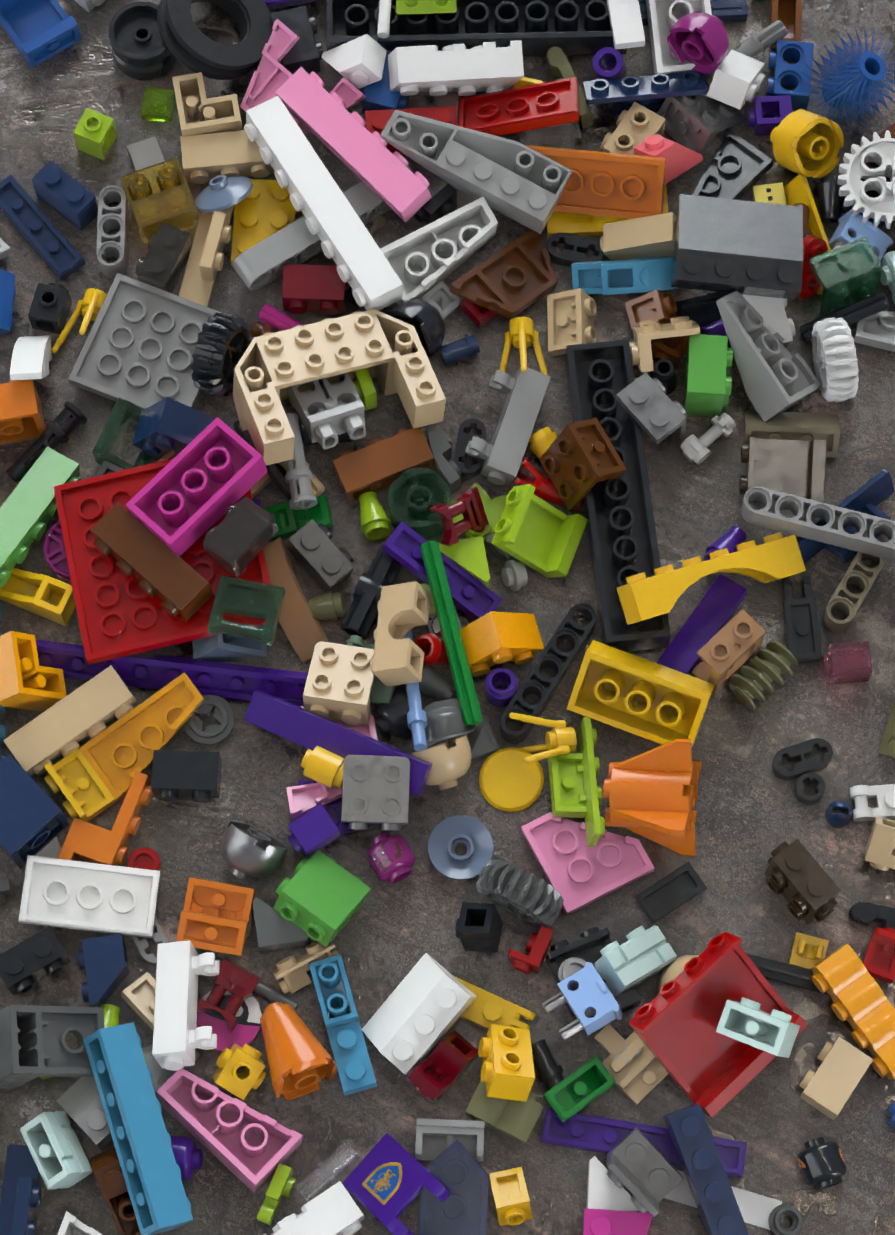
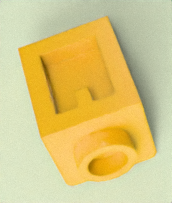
(510, 1196)

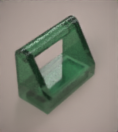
(113, 433)

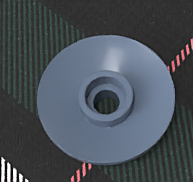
(223, 193)
(460, 831)

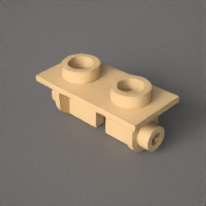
(294, 969)

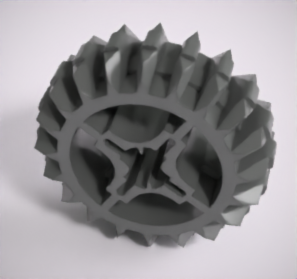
(519, 893)

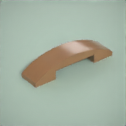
(295, 616)

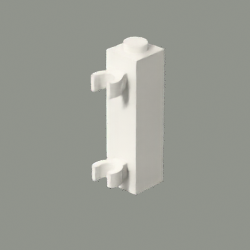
(176, 1004)

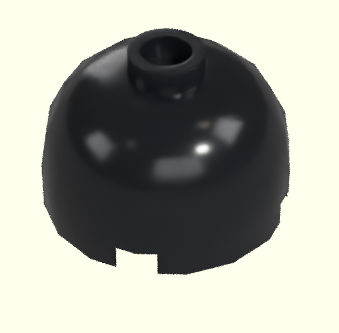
(425, 320)

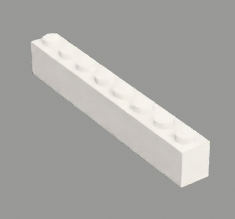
(323, 205)

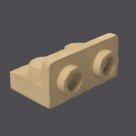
(570, 320)

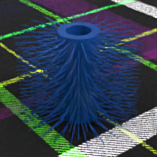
(852, 80)

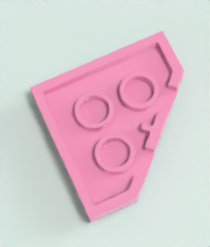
(581, 871)

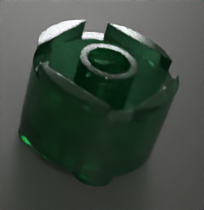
(413, 487)

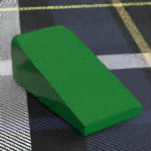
(579, 1089)

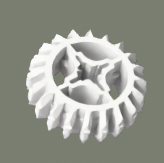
(835, 359)

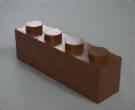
(151, 562)

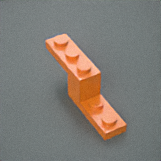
(102, 846)

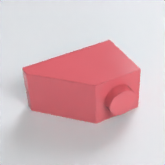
(678, 156)

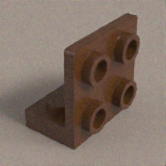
(580, 460)

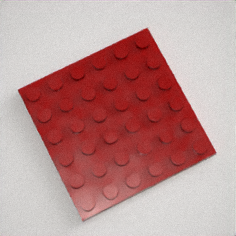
(111, 607)

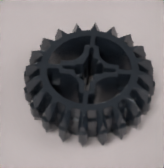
(218, 352)

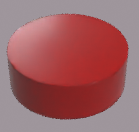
(144, 859)

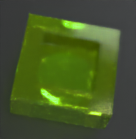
(158, 104)

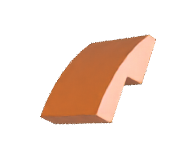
(216, 915)

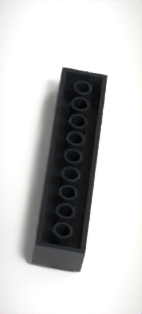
(573, 25)
(618, 508)

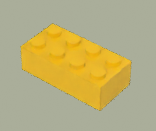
(639, 695)

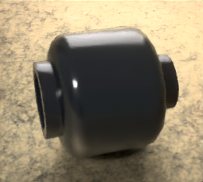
(393, 715)

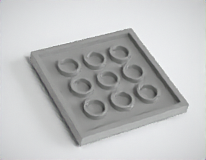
(141, 346)

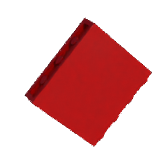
(684, 1019)

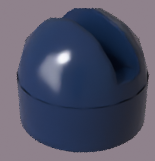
(839, 820)

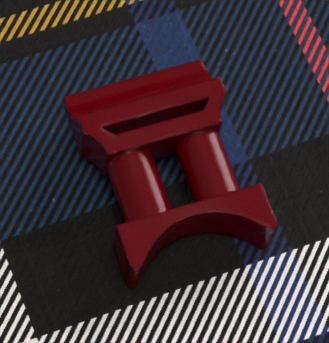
(473, 513)
(234, 981)

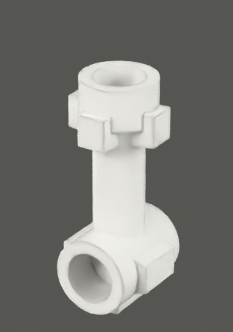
(696, 449)

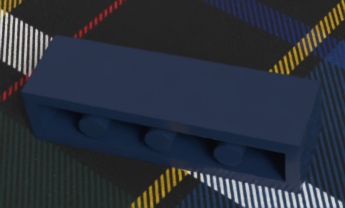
(705, 1172)

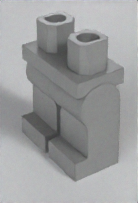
(329, 410)

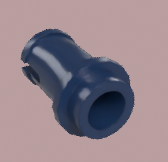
(460, 349)

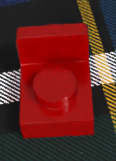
(537, 947)

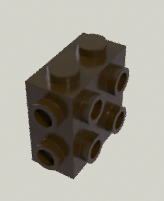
(801, 882)

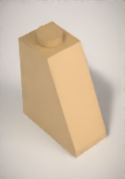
(639, 237)

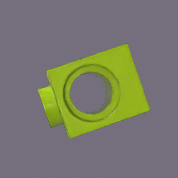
(95, 134)

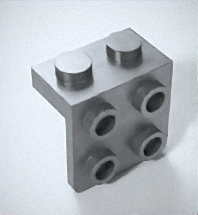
(653, 409)
(375, 791)

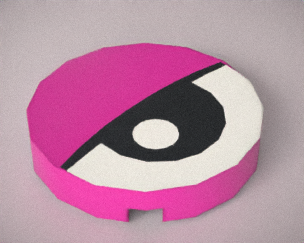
(244, 1031)

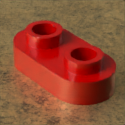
(812, 247)

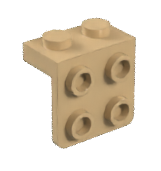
(650, 329)
(340, 683)

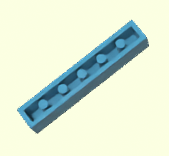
(138, 1129)

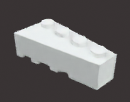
(455, 69)

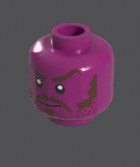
(391, 858)

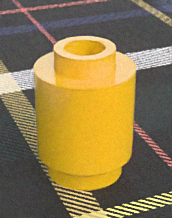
(323, 767)

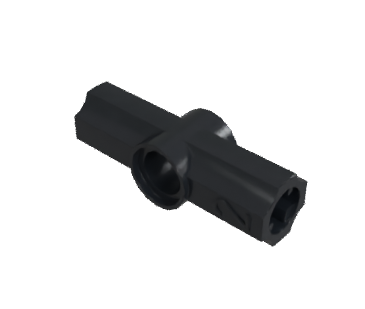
(367, 593)

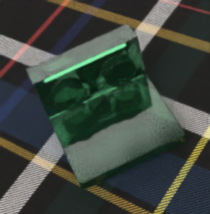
(846, 274)

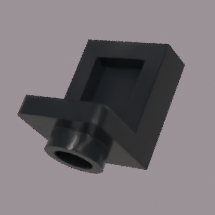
(438, 206)

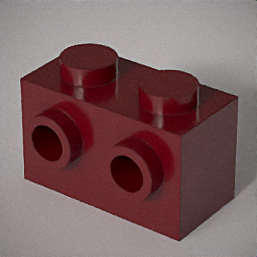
(313, 289)

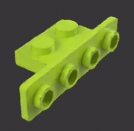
(575, 784)

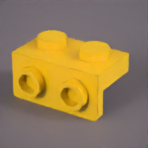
(80, 785)

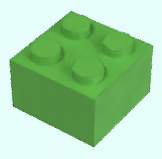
(707, 375)

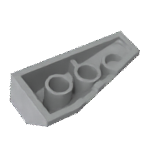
(767, 369)
(85, 1106)

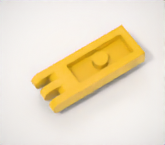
(493, 1009)

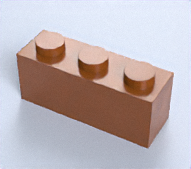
(381, 462)

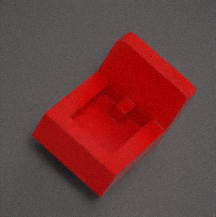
(880, 954)

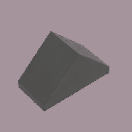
(274, 931)

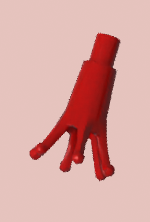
(543, 486)

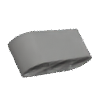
(110, 219)

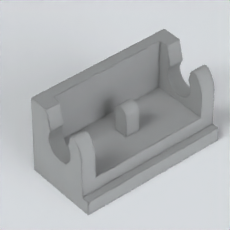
(437, 1135)

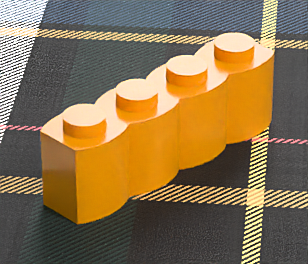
(860, 1003)

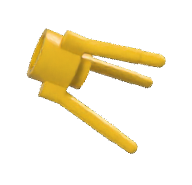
(89, 308)
(521, 335)
(558, 741)

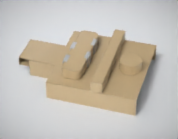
(630, 1063)

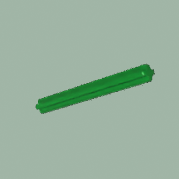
(451, 633)

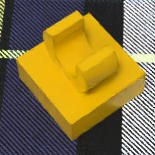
(807, 950)

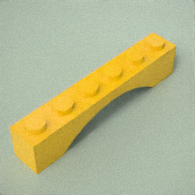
(40, 595)
(656, 595)

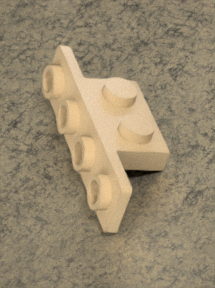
(206, 255)

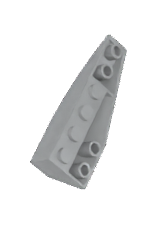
(483, 165)

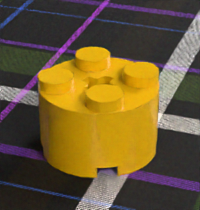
(807, 143)

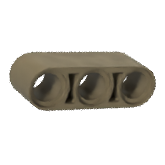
(846, 601)

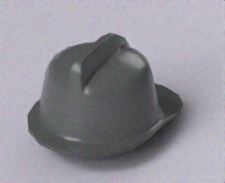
(443, 723)

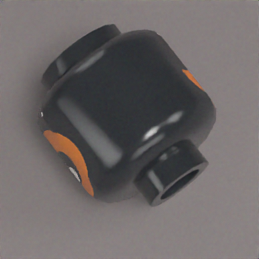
(822, 1163)

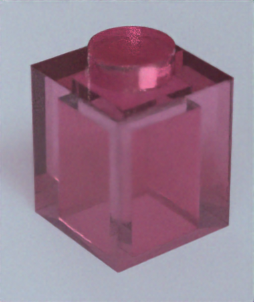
(848, 662)

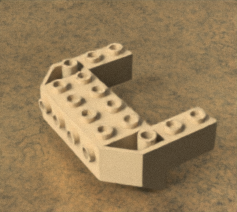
(325, 350)

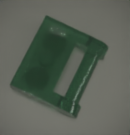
(249, 600)

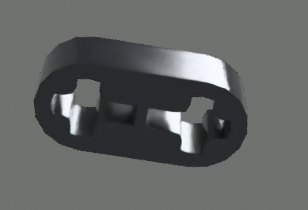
(575, 249)
(462, 441)
(799, 752)

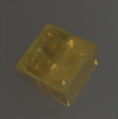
(158, 197)

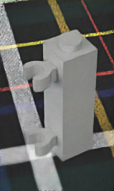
(514, 425)

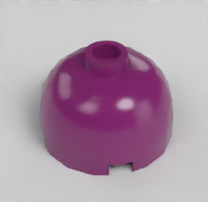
(700, 41)

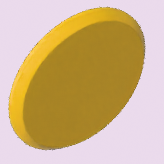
(509, 781)

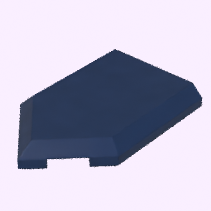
(466, 1206)

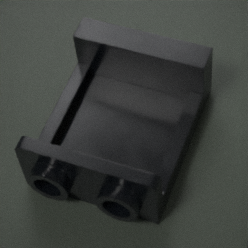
(588, 949)

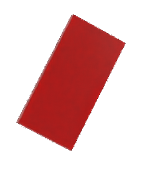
(521, 108)

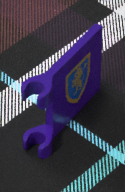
(390, 1181)

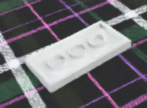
(89, 896)

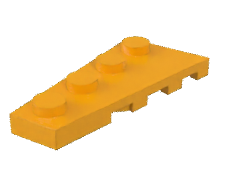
(132, 739)

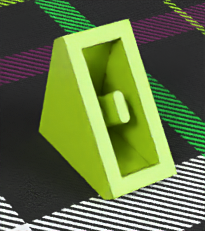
(471, 556)

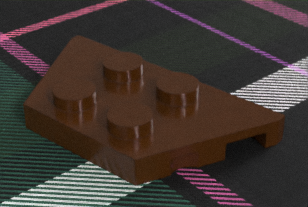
(510, 277)

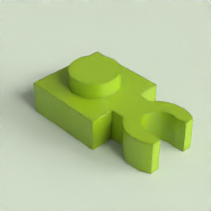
(280, 1186)

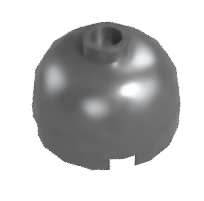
(251, 851)

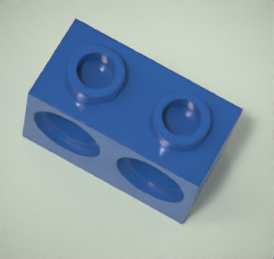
(788, 74)

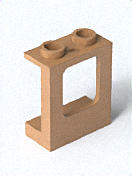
(729, 647)

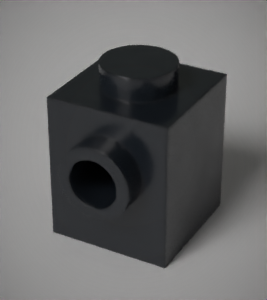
(50, 308)
(479, 927)

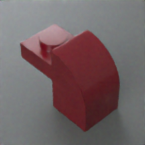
(444, 1066)

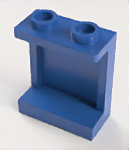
(38, 28)

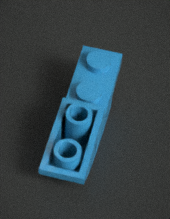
(623, 276)
(342, 1025)

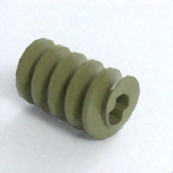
(761, 673)

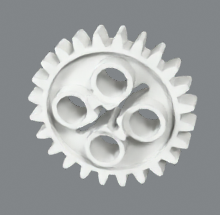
(883, 153)

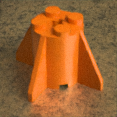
(656, 795)

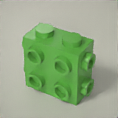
(320, 897)

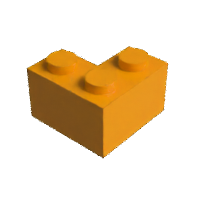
(500, 639)
(22, 679)

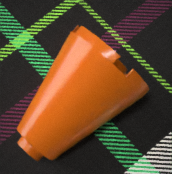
(293, 1053)

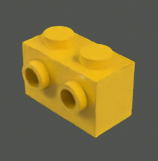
(507, 1062)

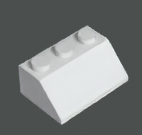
(418, 1014)

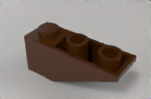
(114, 1189)

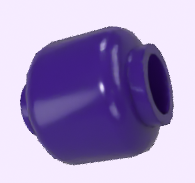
(186, 1156)

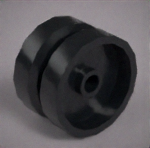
(138, 42)

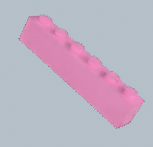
(353, 144)

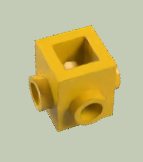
(242, 1081)

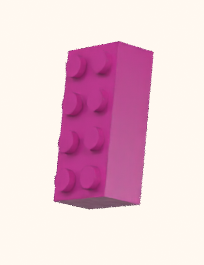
(198, 486)

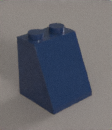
(26, 814)

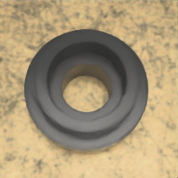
(793, 1215)

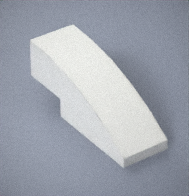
(31, 358)

